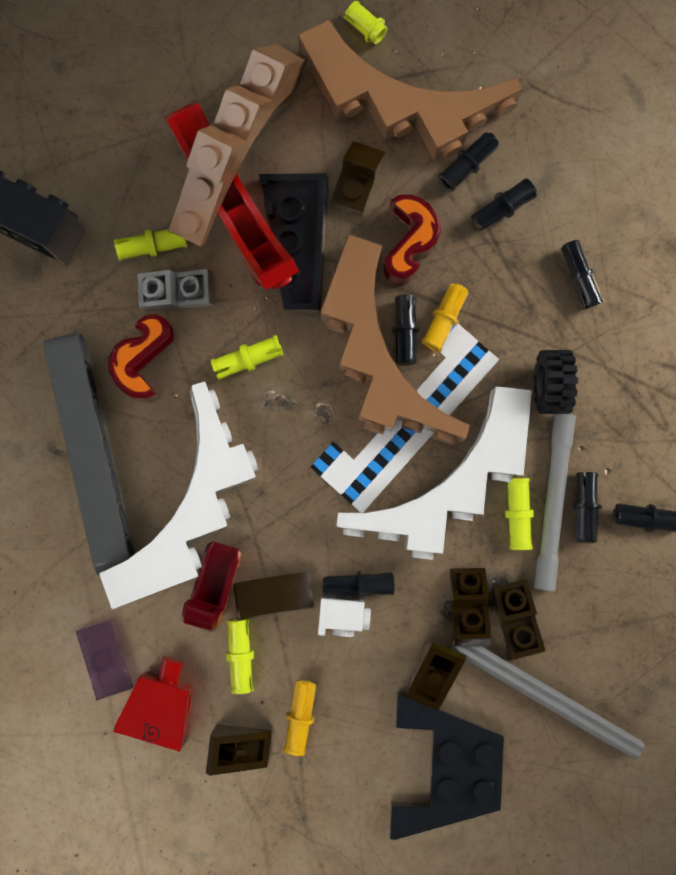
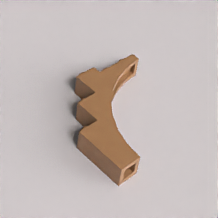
(394, 105)
(220, 148)
(390, 396)

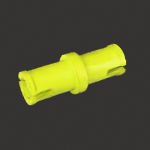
(148, 243)
(247, 357)
(519, 514)
(239, 656)

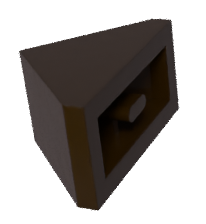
(237, 749)

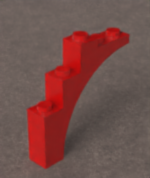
(257, 245)

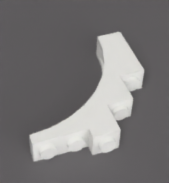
(496, 451)
(216, 469)

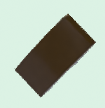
(273, 595)
(470, 607)
(518, 620)

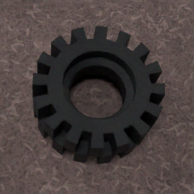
(555, 382)

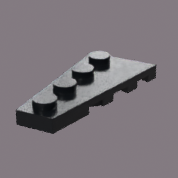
(298, 220)

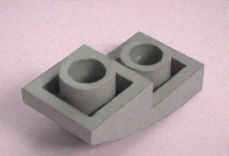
(175, 290)

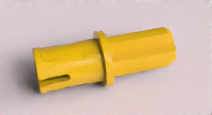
(445, 317)
(300, 718)

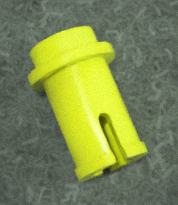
(366, 23)

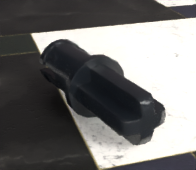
(468, 161)
(505, 204)
(582, 275)
(406, 330)
(587, 507)
(645, 517)
(359, 585)

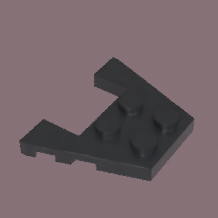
(462, 770)

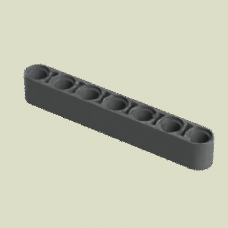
(89, 451)

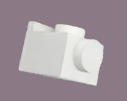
(343, 616)

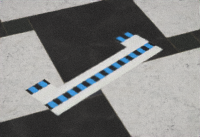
(382, 459)

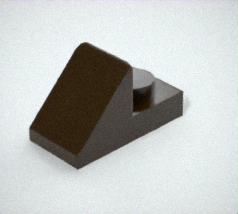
(357, 178)
(434, 675)

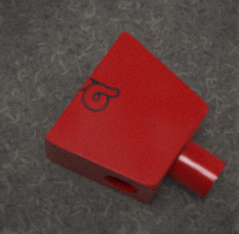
(158, 707)

